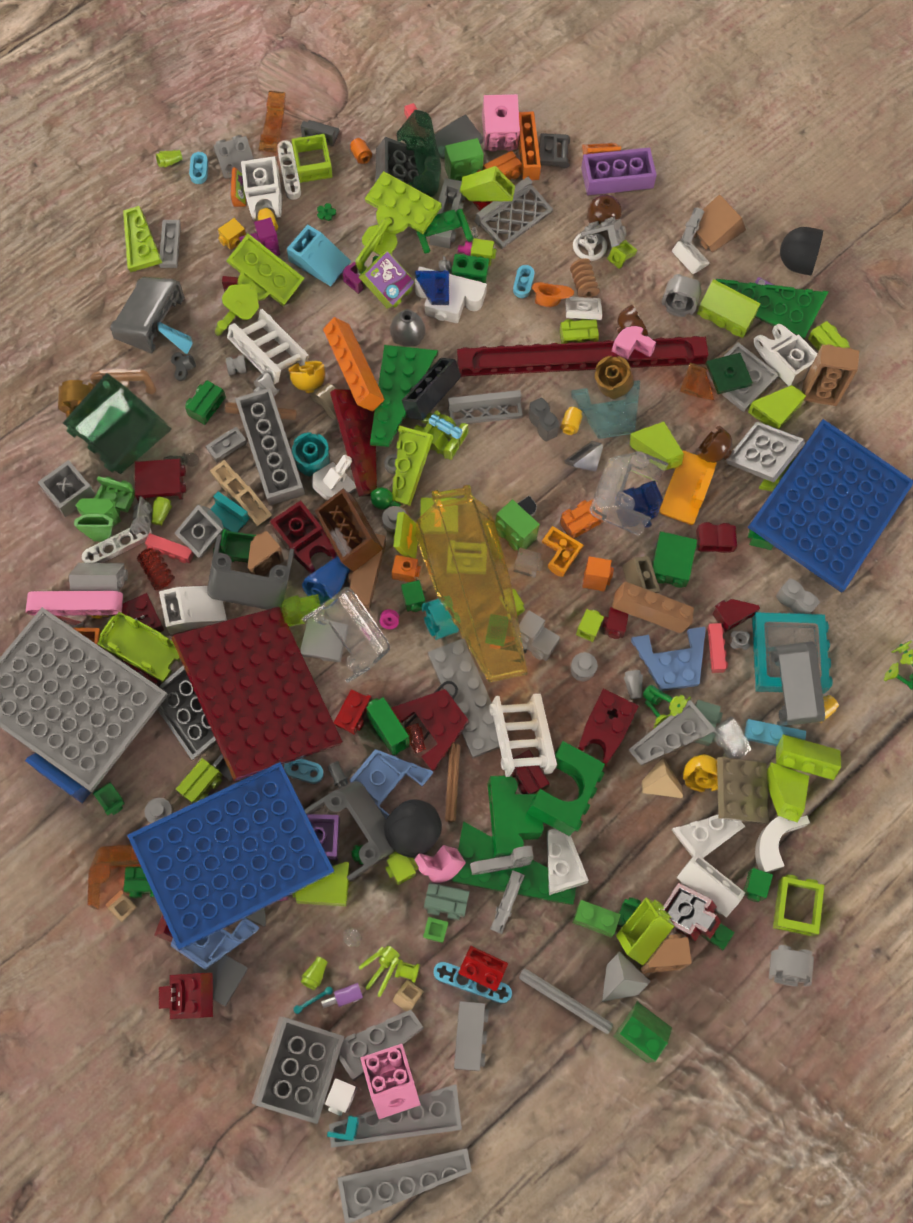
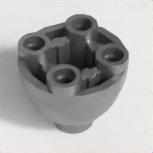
(407, 328)

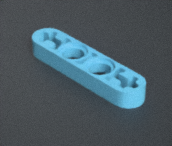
(471, 985)

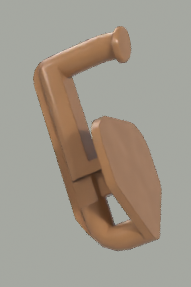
(125, 376)

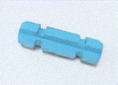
(445, 426)

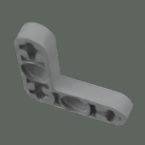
(520, 857)

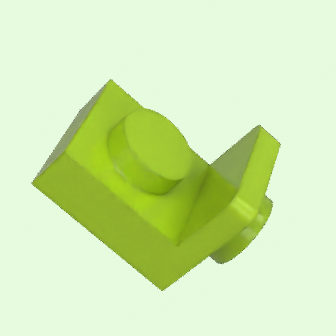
(621, 253)

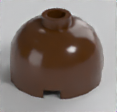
(603, 208)
(628, 318)
(716, 446)

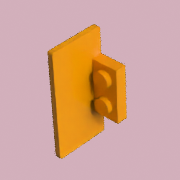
(687, 488)

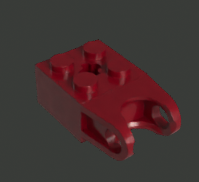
(307, 539)
(607, 731)

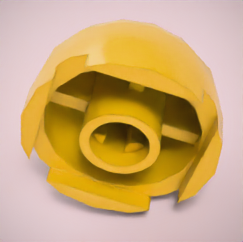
(307, 376)
(701, 773)

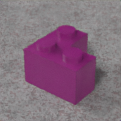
(266, 235)

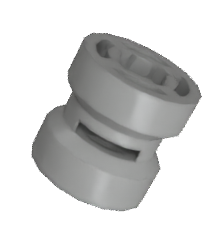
(236, 365)

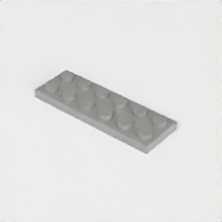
(456, 664)

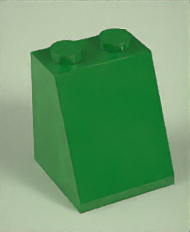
(644, 1033)

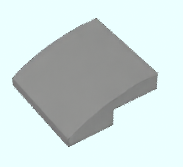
(321, 642)

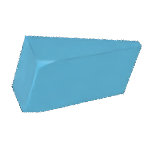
(180, 339)

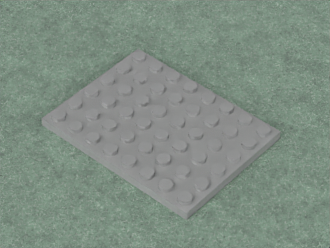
(72, 699)

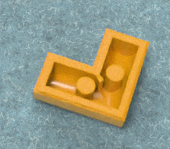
(566, 550)

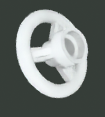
(590, 242)

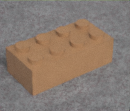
(830, 374)

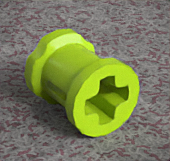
(407, 970)

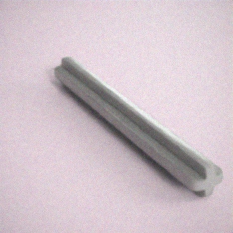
(566, 1001)

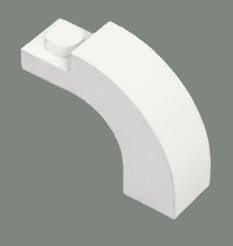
(767, 844)

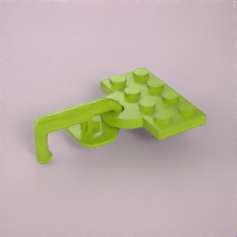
(397, 204)
(260, 276)

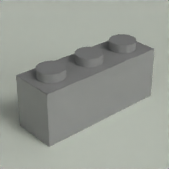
(470, 1036)

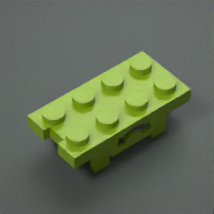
(139, 646)

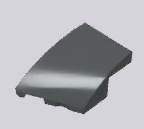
(455, 132)
(226, 978)

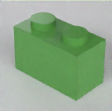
(596, 918)

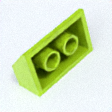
(728, 308)

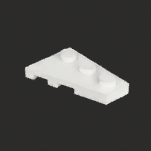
(707, 834)
(564, 864)

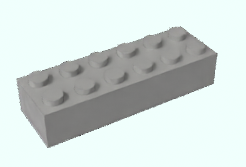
(270, 446)

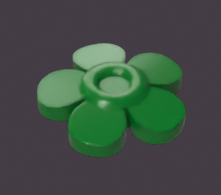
(326, 212)

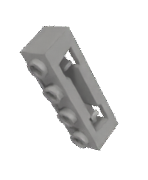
(450, 189)

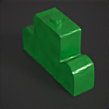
(509, 816)

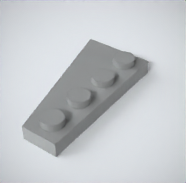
(672, 734)
(377, 1038)

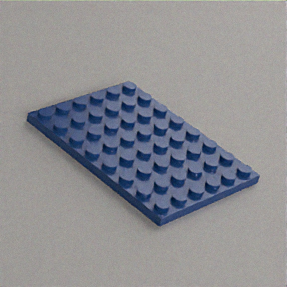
(831, 505)
(230, 855)

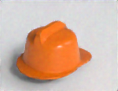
(551, 295)

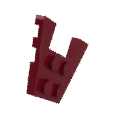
(441, 718)

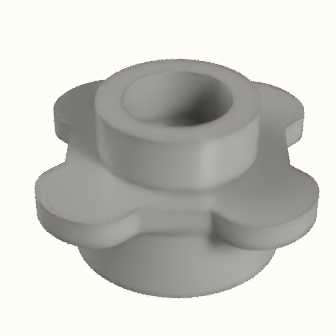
(445, 265)
(744, 636)

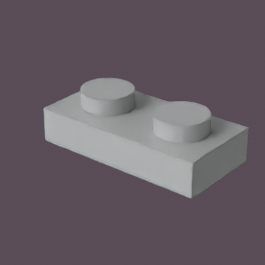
(226, 444)

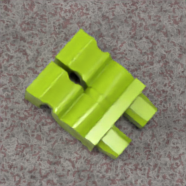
(440, 441)

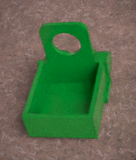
(235, 545)

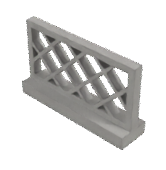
(496, 207)

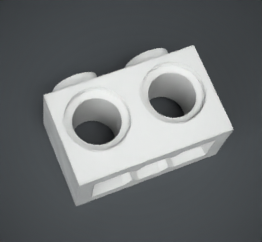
(340, 1097)

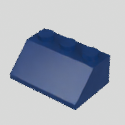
(58, 777)

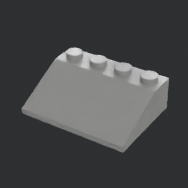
(298, 1070)

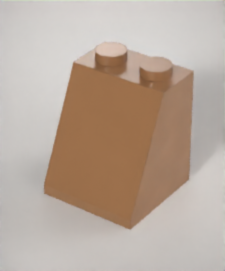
(719, 224)

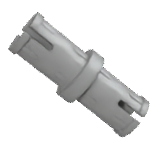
(692, 226)

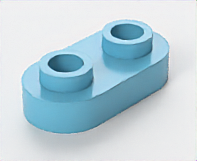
(198, 172)
(523, 283)
(304, 771)

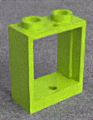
(313, 171)
(795, 926)
(645, 930)

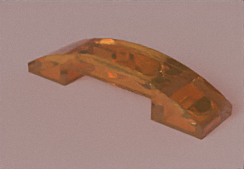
(273, 121)

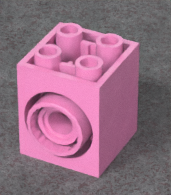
(500, 122)
(390, 1081)

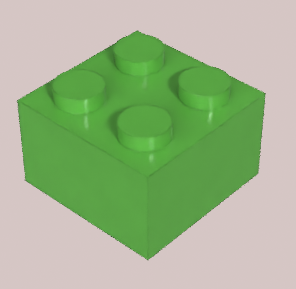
(463, 159)
(516, 526)

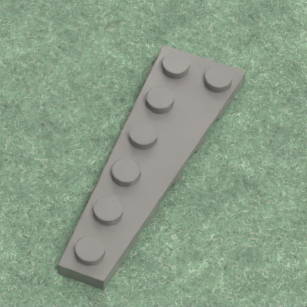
(436, 1114)
(382, 1187)

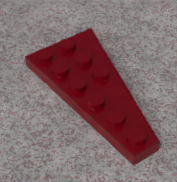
(356, 432)

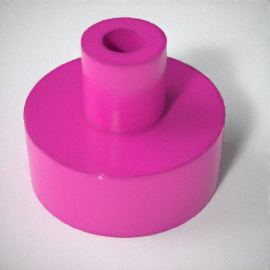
(465, 249)
(389, 619)

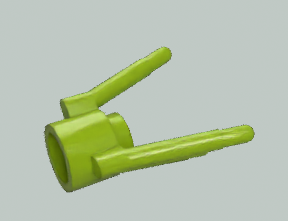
(388, 957)

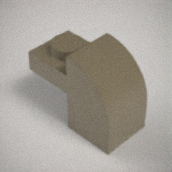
(322, 396)

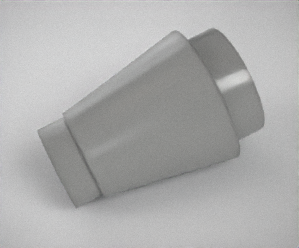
(634, 683)

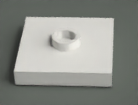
(583, 308)

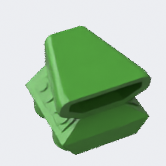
(97, 517)

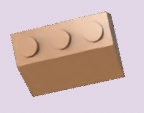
(670, 956)

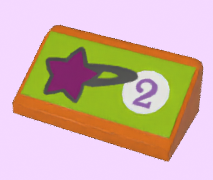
(237, 189)

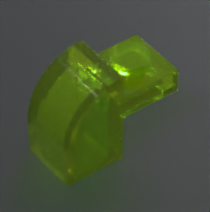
(296, 608)

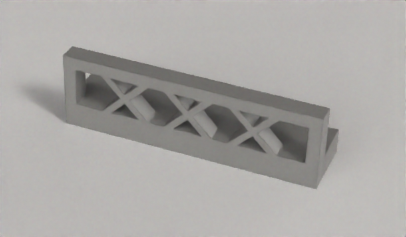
(485, 401)

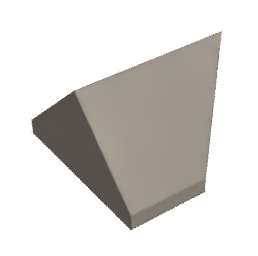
(622, 979)

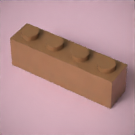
(365, 577)
(653, 607)

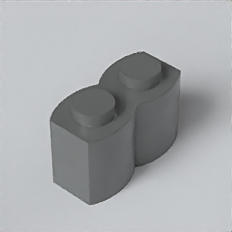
(543, 419)

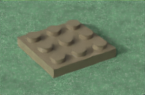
(742, 790)

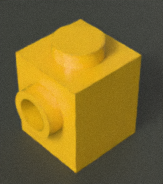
(230, 233)

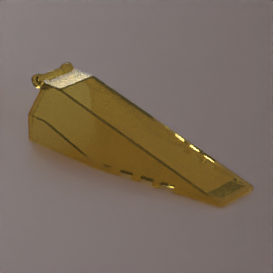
(473, 580)

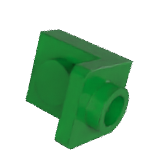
(627, 909)
(721, 937)

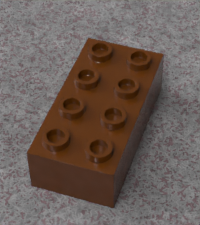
(348, 530)

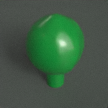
(382, 498)

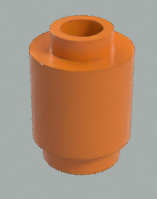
(360, 151)

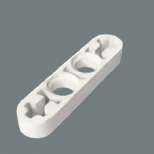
(290, 169)
(118, 549)

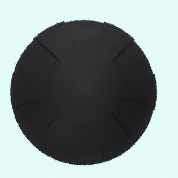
(801, 249)
(413, 828)

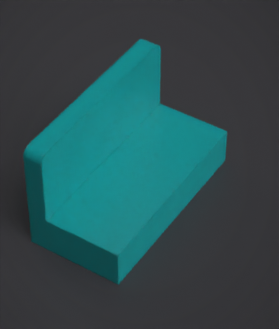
(231, 514)
(351, 1130)

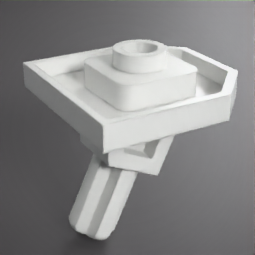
(333, 478)

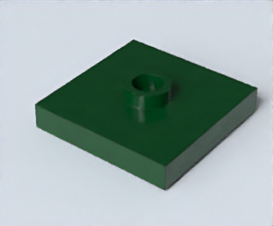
(729, 373)

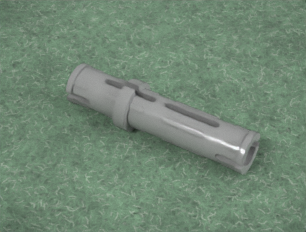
(507, 902)

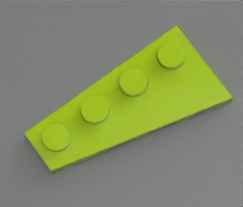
(140, 244)
(411, 457)

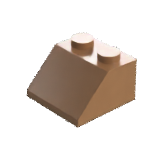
(264, 554)

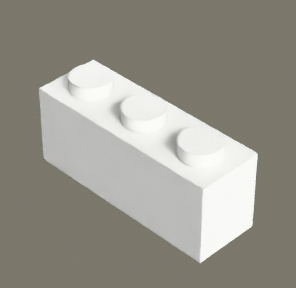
(711, 883)

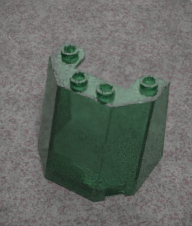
(116, 424)

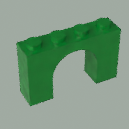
(566, 815)

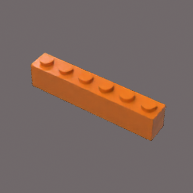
(353, 364)

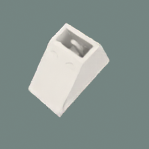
(190, 608)

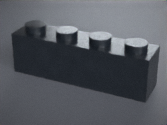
(431, 388)

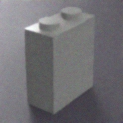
(98, 577)

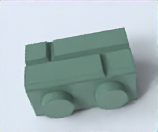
(446, 900)

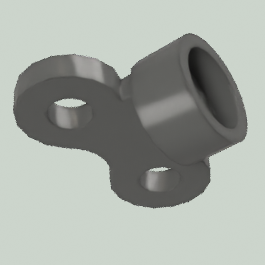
(182, 365)

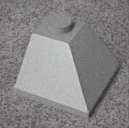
(200, 530)

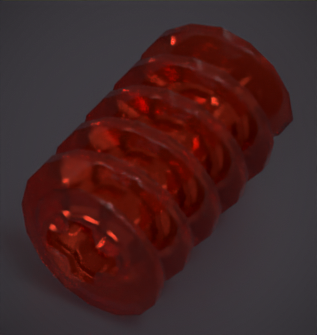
(155, 568)

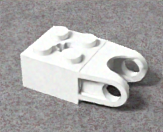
(262, 185)
(786, 355)

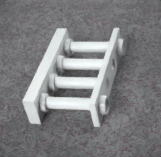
(256, 356)
(537, 724)

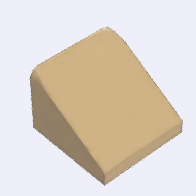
(121, 905)
(407, 996)

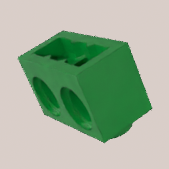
(471, 265)

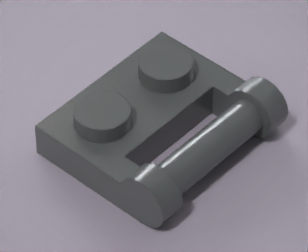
(548, 150)

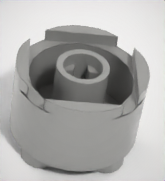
(681, 295)
(791, 966)

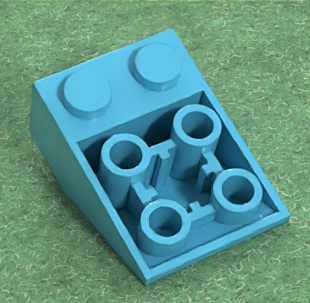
(317, 255)

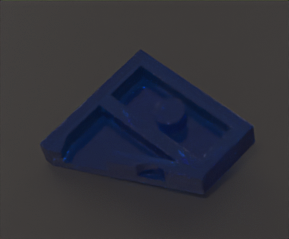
(434, 285)

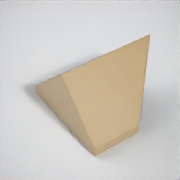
(662, 781)

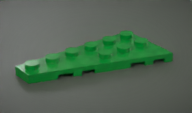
(782, 304)
(398, 375)
(478, 846)

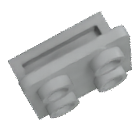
(232, 153)
(615, 230)

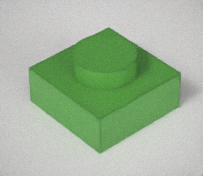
(435, 930)

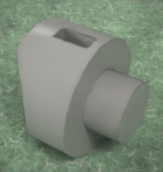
(265, 381)
(390, 517)
(583, 666)
(157, 809)

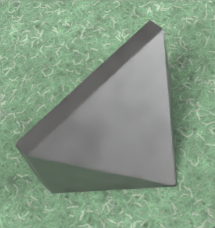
(586, 457)

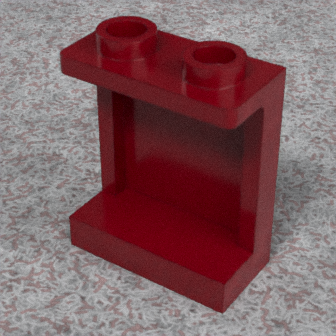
(159, 478)

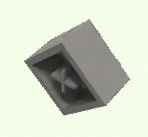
(66, 487)

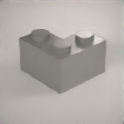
(537, 637)

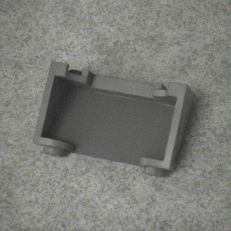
(144, 309)

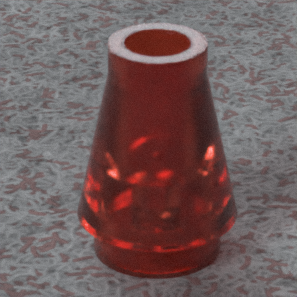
(416, 737)

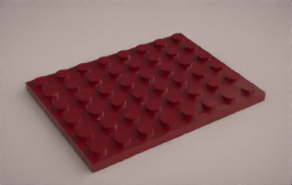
(256, 692)

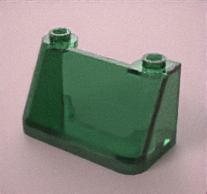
(420, 138)

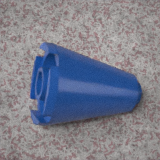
(326, 580)

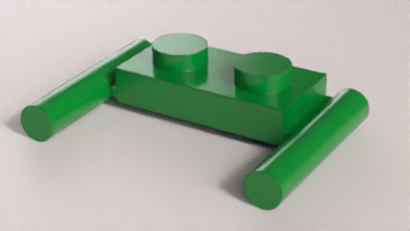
(445, 222)

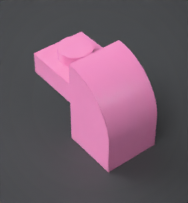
(631, 339)
(442, 866)

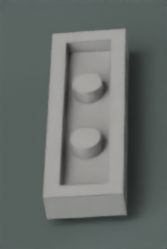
(170, 243)

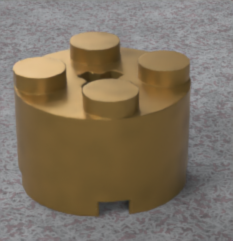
(614, 376)
(71, 395)

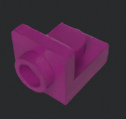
(351, 278)

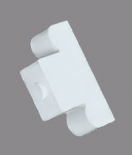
(461, 293)

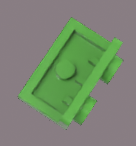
(117, 491)

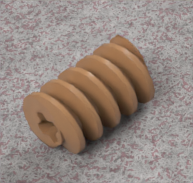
(584, 278)

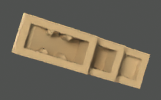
(240, 492)

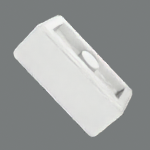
(690, 257)

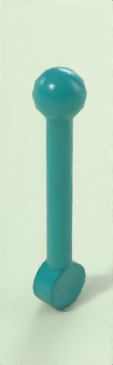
(298, 1009)

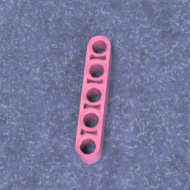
(75, 602)

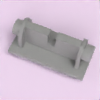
(142, 517)

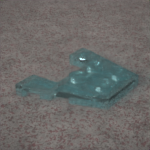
(612, 417)

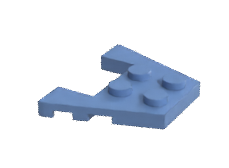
(674, 668)
(383, 773)
(217, 945)

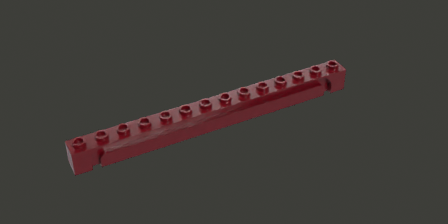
(575, 356)

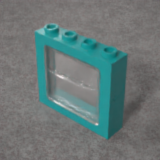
(786, 629)

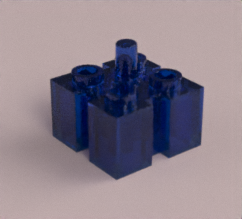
(646, 499)

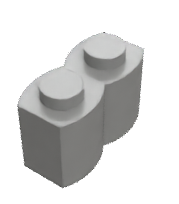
(795, 597)

